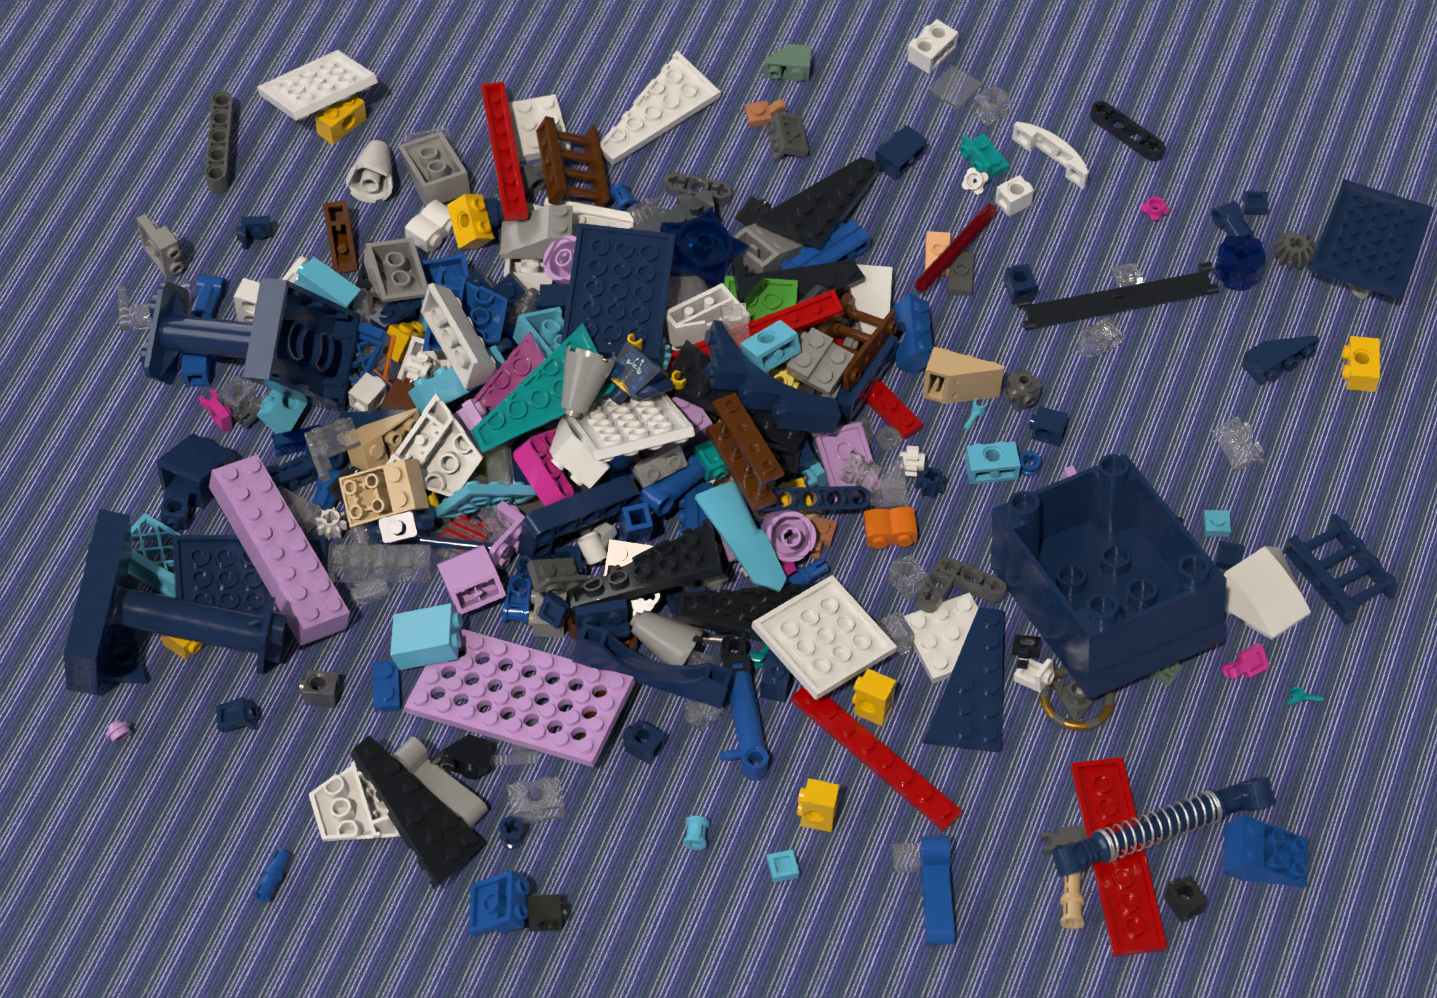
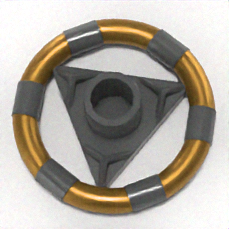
(1075, 704)

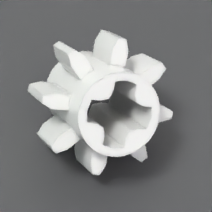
(419, 366)
(912, 460)
(331, 523)

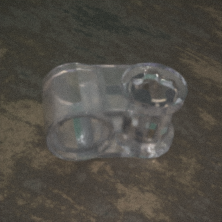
(1099, 338)

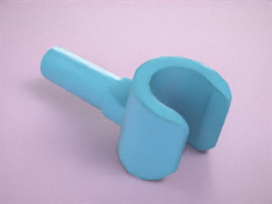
(977, 411)

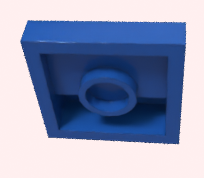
(498, 904)

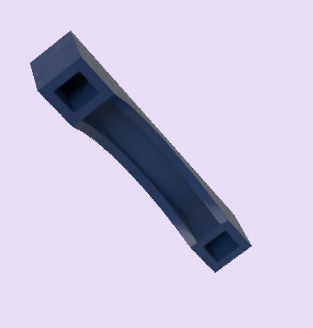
(701, 682)

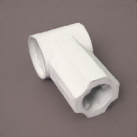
(597, 542)

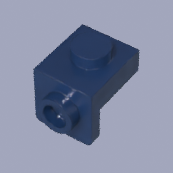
(573, 552)

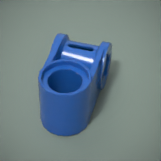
(517, 603)

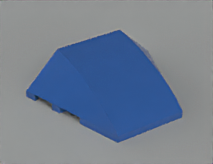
(479, 304)

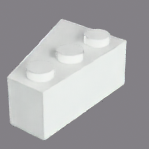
(694, 316)

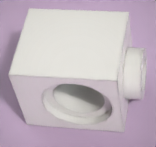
(1014, 195)
(367, 393)

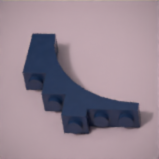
(760, 391)

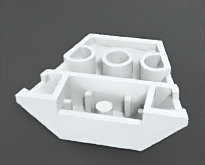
(442, 448)
(1265, 593)
(349, 809)

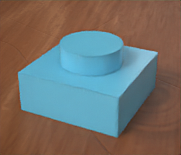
(1217, 523)
(782, 866)

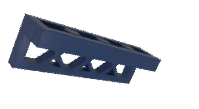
(851, 400)
(293, 474)

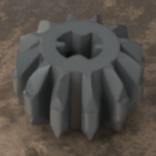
(1294, 249)

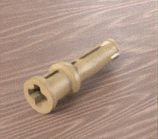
(1072, 902)

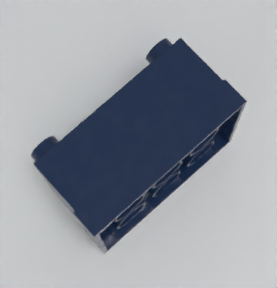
(1108, 575)

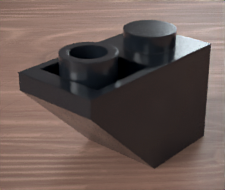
(466, 757)

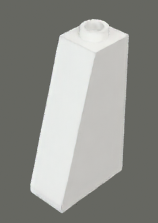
(873, 294)

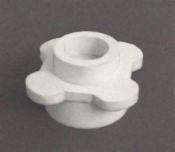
(969, 178)

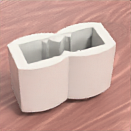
(430, 226)

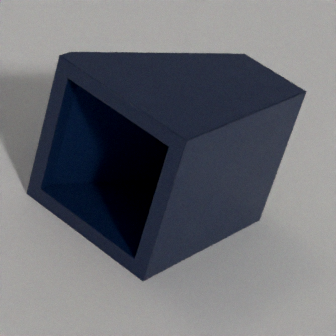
(190, 467)

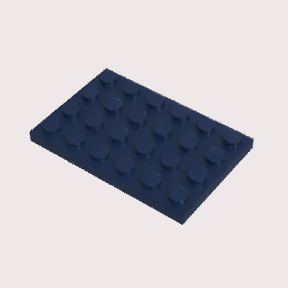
(1371, 239)
(619, 287)
(221, 573)

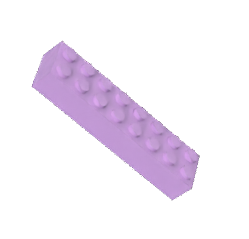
(279, 549)

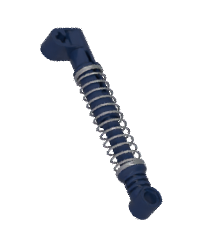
(1209, 807)

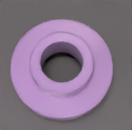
(118, 731)

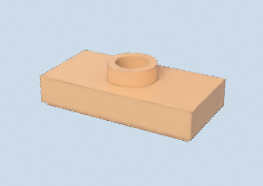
(935, 245)

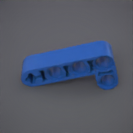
(936, 890)

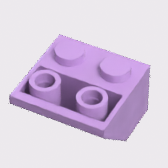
(471, 580)

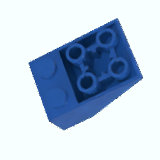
(1264, 853)

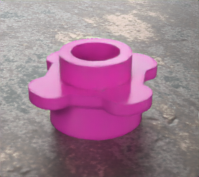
(1152, 204)

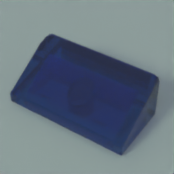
(290, 441)

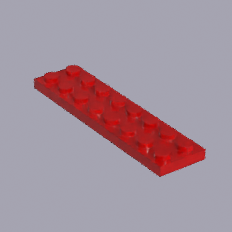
(1126, 883)

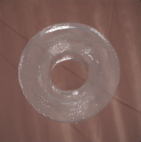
(888, 443)

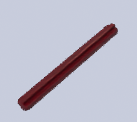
(955, 247)

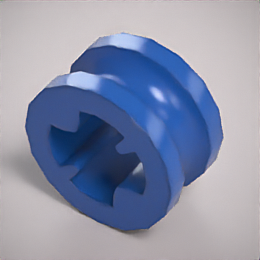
(1029, 470)

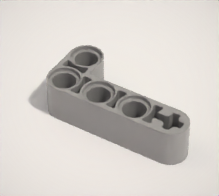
(450, 792)

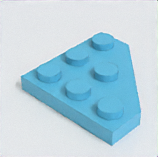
(479, 496)

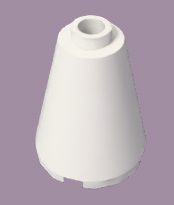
(371, 173)

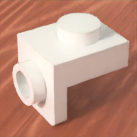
(1036, 675)

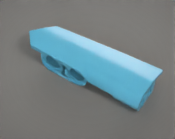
(750, 545)

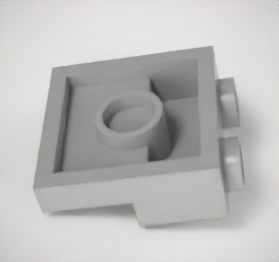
(161, 246)
(819, 362)

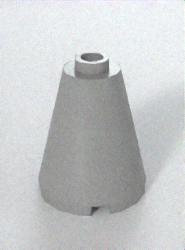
(582, 379)
(665, 637)

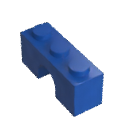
(914, 320)

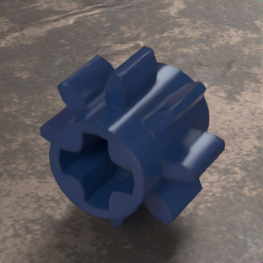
(930, 482)

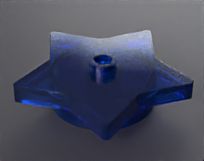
(703, 248)

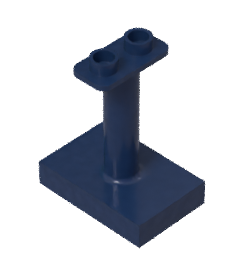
(292, 346)
(107, 604)

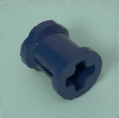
(510, 832)

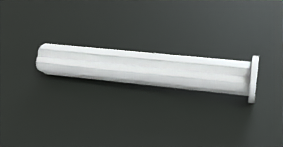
(598, 212)

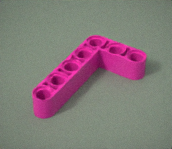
(536, 464)

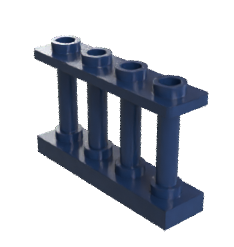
(1331, 588)

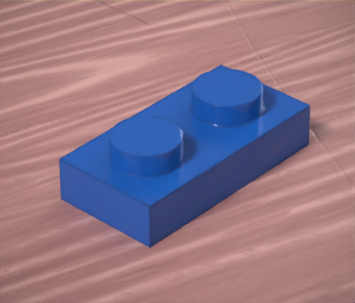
(385, 686)

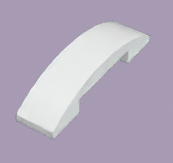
(1031, 136)

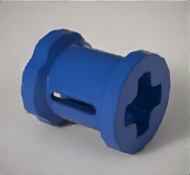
(623, 198)

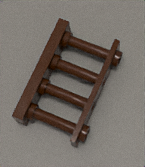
(555, 172)
(873, 343)
(744, 452)

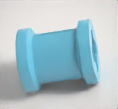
(696, 832)

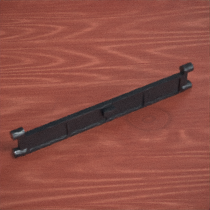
(1118, 299)

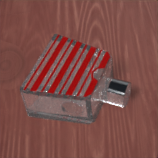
(463, 529)

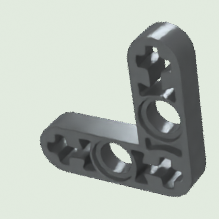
(951, 578)

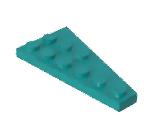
(534, 399)

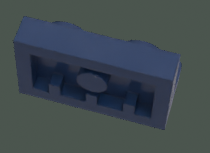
(395, 313)
(605, 615)

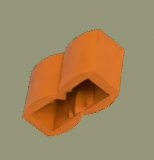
(890, 527)

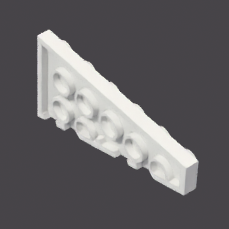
(662, 105)

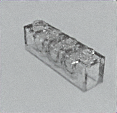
(394, 562)

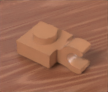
(759, 112)
(825, 533)

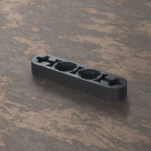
(1130, 128)

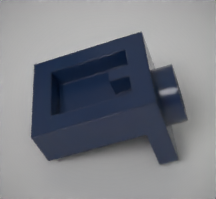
(253, 227)
(236, 714)

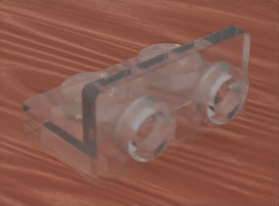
(1237, 443)

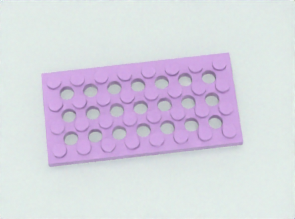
(515, 730)

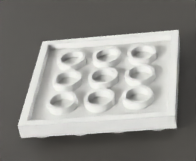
(317, 85)
(824, 637)

